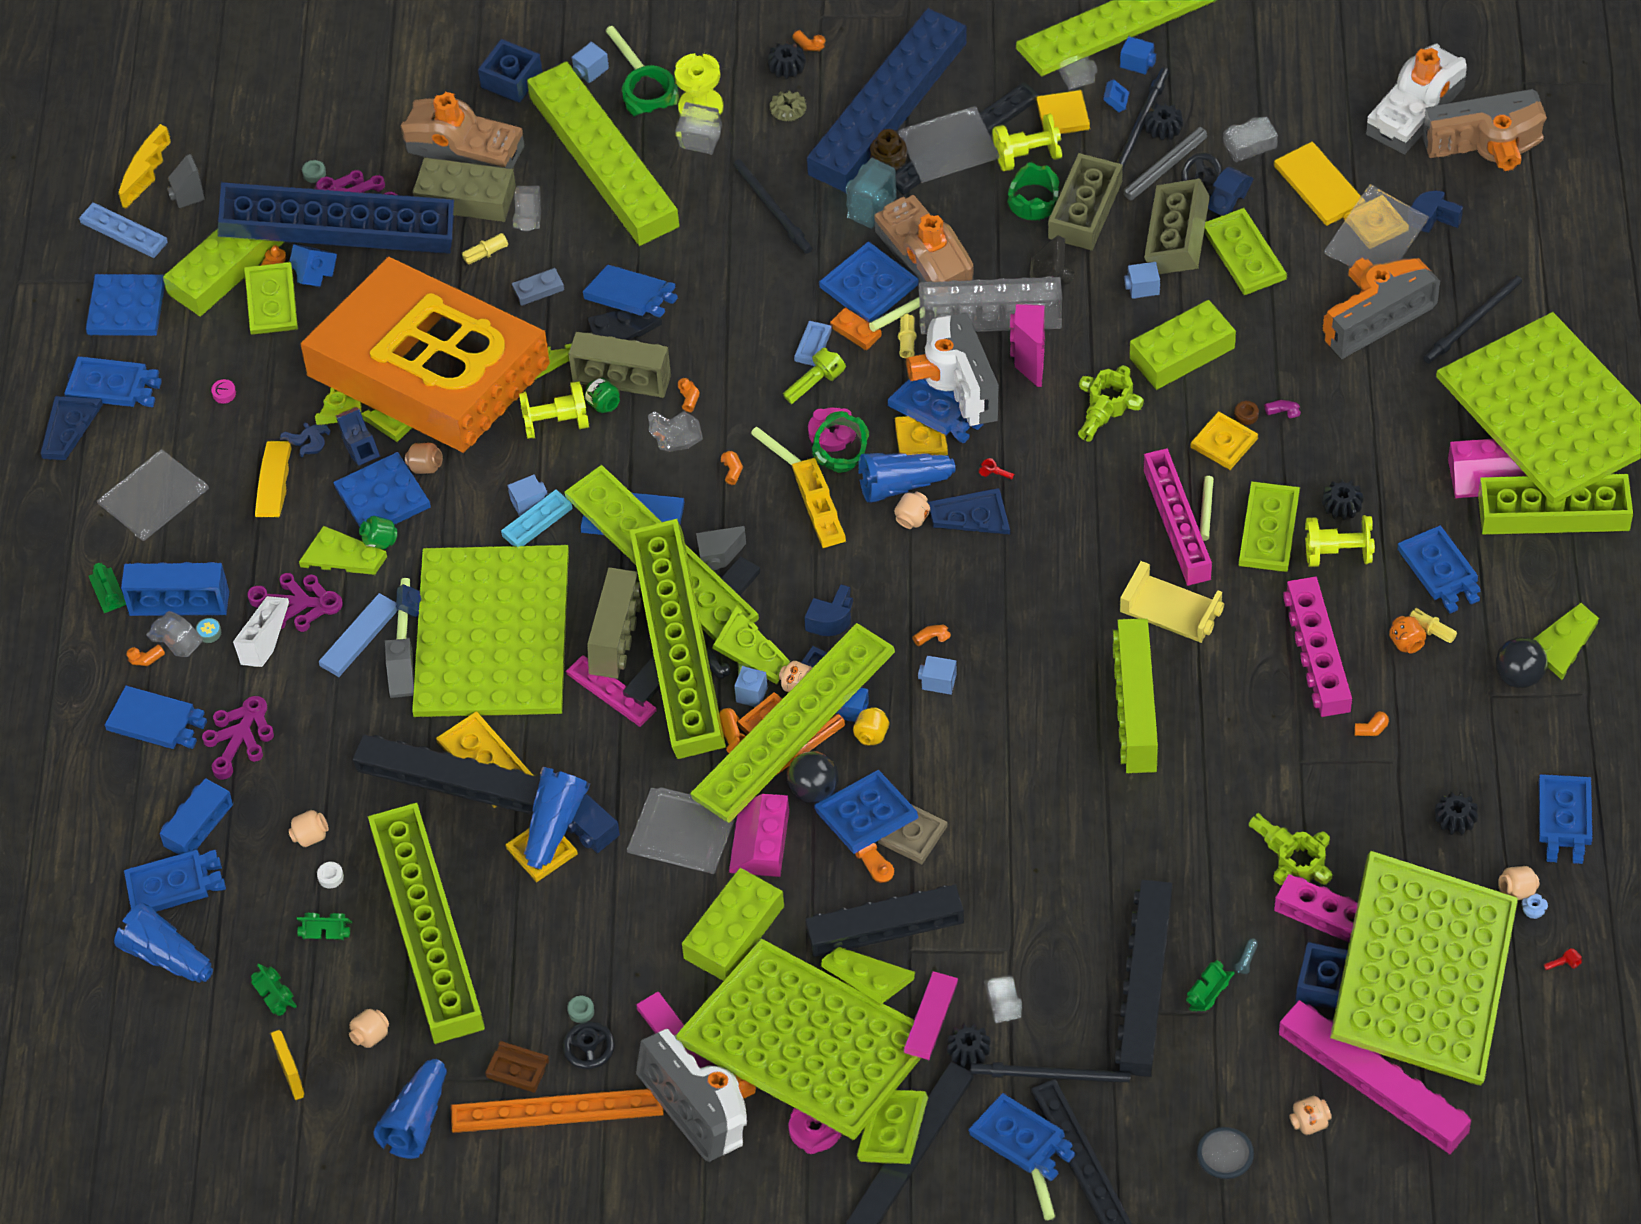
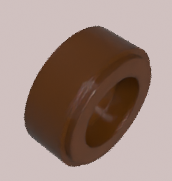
(1246, 412)

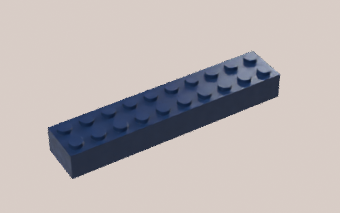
(887, 98)
(335, 218)

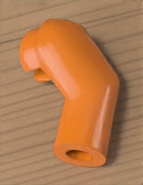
(735, 466)
(144, 659)
(1374, 727)

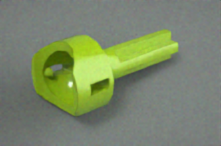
(824, 366)

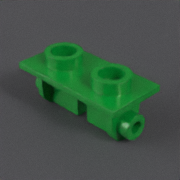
(106, 588)
(334, 926)
(268, 981)
(1203, 995)

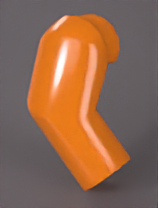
(814, 44)
(690, 393)
(930, 632)

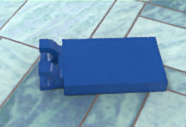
(630, 291)
(113, 382)
(932, 408)
(1440, 567)
(155, 718)
(1565, 814)
(174, 880)
(1022, 1136)

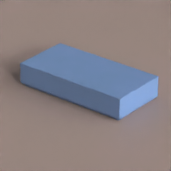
(813, 340)

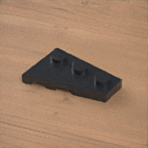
(623, 324)

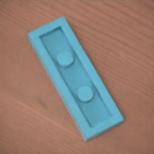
(537, 519)

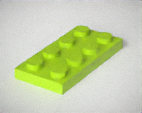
(1244, 251)
(1269, 526)

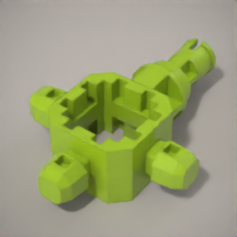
(1101, 406)
(1284, 845)

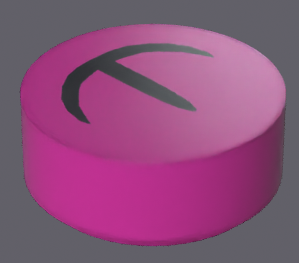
(223, 391)

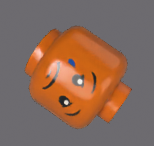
(1407, 634)

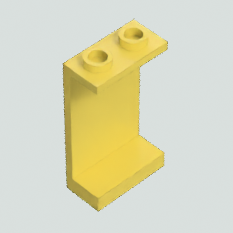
(1170, 605)

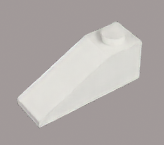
(260, 634)

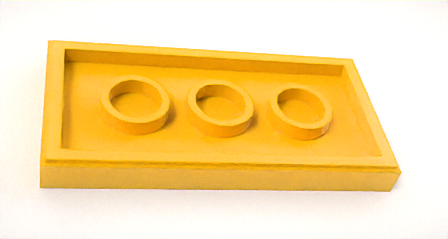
(1318, 182)
(479, 741)

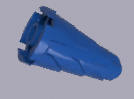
(897, 473)
(553, 811)
(159, 944)
(410, 1116)

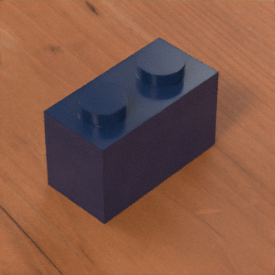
(594, 825)

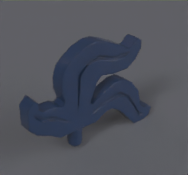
(314, 433)

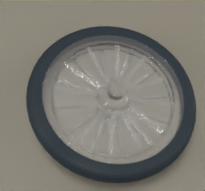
(1225, 1153)

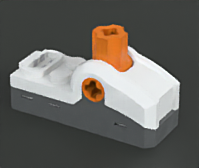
(1424, 81)
(958, 364)
(701, 1101)

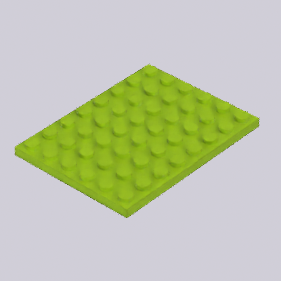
(1549, 406)
(491, 631)
(1424, 968)
(803, 1038)

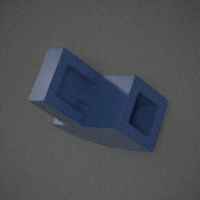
(1229, 187)
(1434, 206)
(356, 436)
(830, 618)

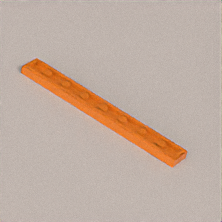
(554, 1110)

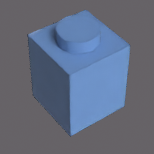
(590, 62)
(1143, 280)
(526, 493)
(938, 674)
(750, 686)

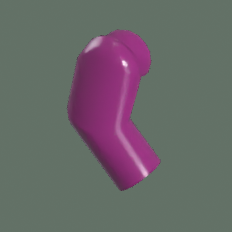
(1281, 406)

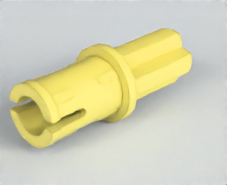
(485, 249)
(907, 336)
(1433, 626)

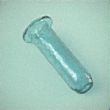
(1243, 965)

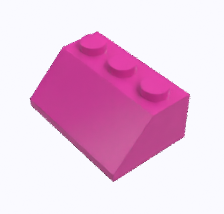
(1028, 340)
(1476, 460)
(761, 836)

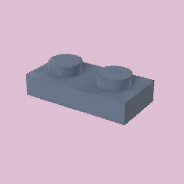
(537, 286)

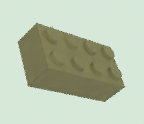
(475, 188)
(1085, 201)
(1177, 226)
(624, 363)
(613, 623)

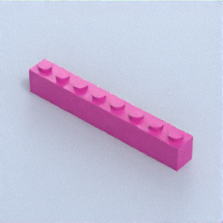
(1376, 1078)

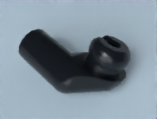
(718, 670)

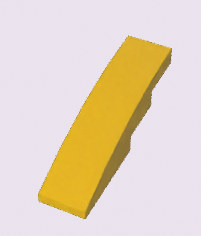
(140, 171)
(273, 479)
(818, 502)

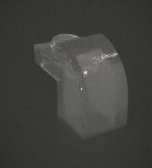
(527, 208)
(676, 433)
(176, 634)
(1003, 998)

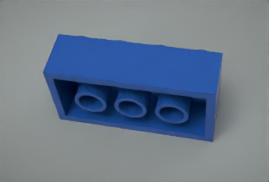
(175, 588)

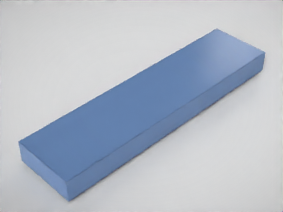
(123, 230)
(358, 635)

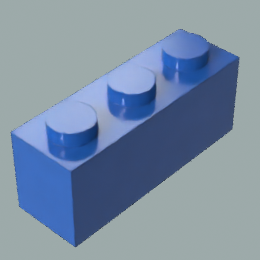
(196, 817)

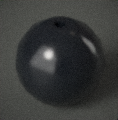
(1521, 662)
(812, 777)

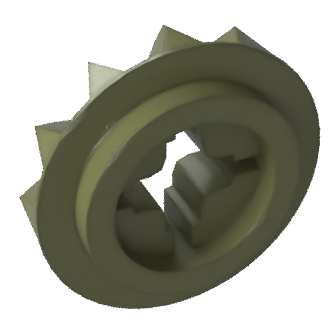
(784, 112)

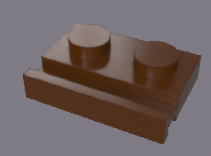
(517, 1066)

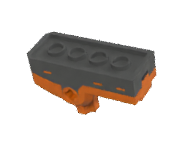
(1387, 300)

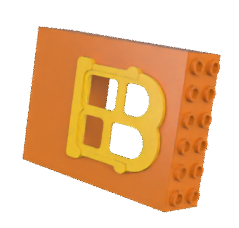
(385, 316)

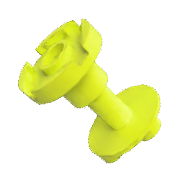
(698, 77)
(1019, 144)
(563, 408)
(1329, 541)

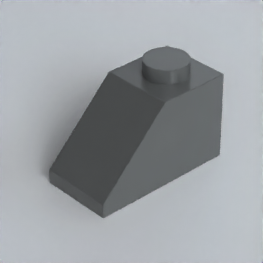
(185, 183)
(720, 546)
(400, 667)

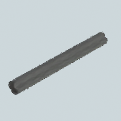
(1165, 163)

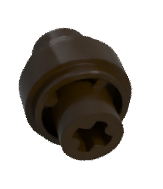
(889, 149)

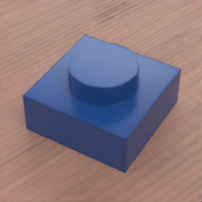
(1116, 95)

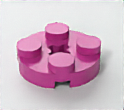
(829, 440)
(808, 1139)

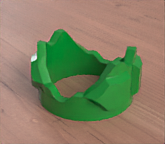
(638, 106)
(1036, 208)
(840, 418)

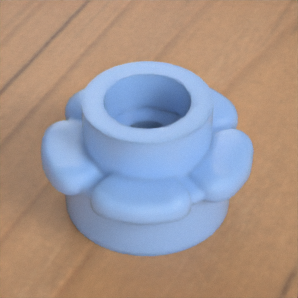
(1534, 911)

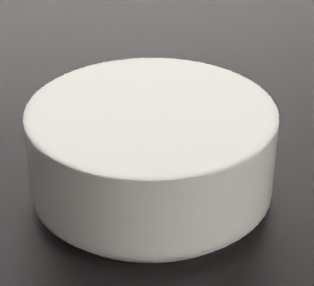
(330, 875)

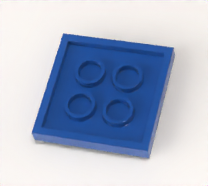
(869, 282)
(125, 304)
(383, 491)
(866, 811)

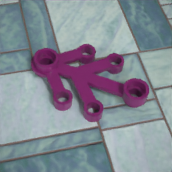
(360, 186)
(300, 600)
(238, 733)

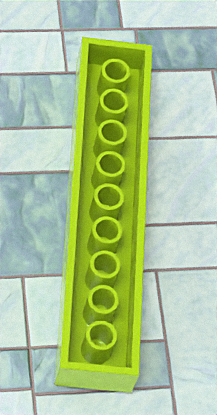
(603, 153)
(677, 639)
(426, 923)

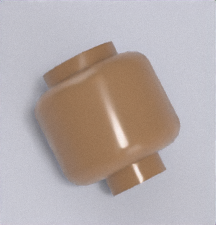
(423, 458)

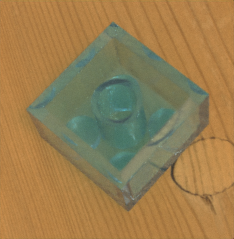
(870, 191)

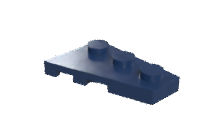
(67, 424)
(971, 512)

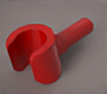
(990, 466)
(1571, 957)

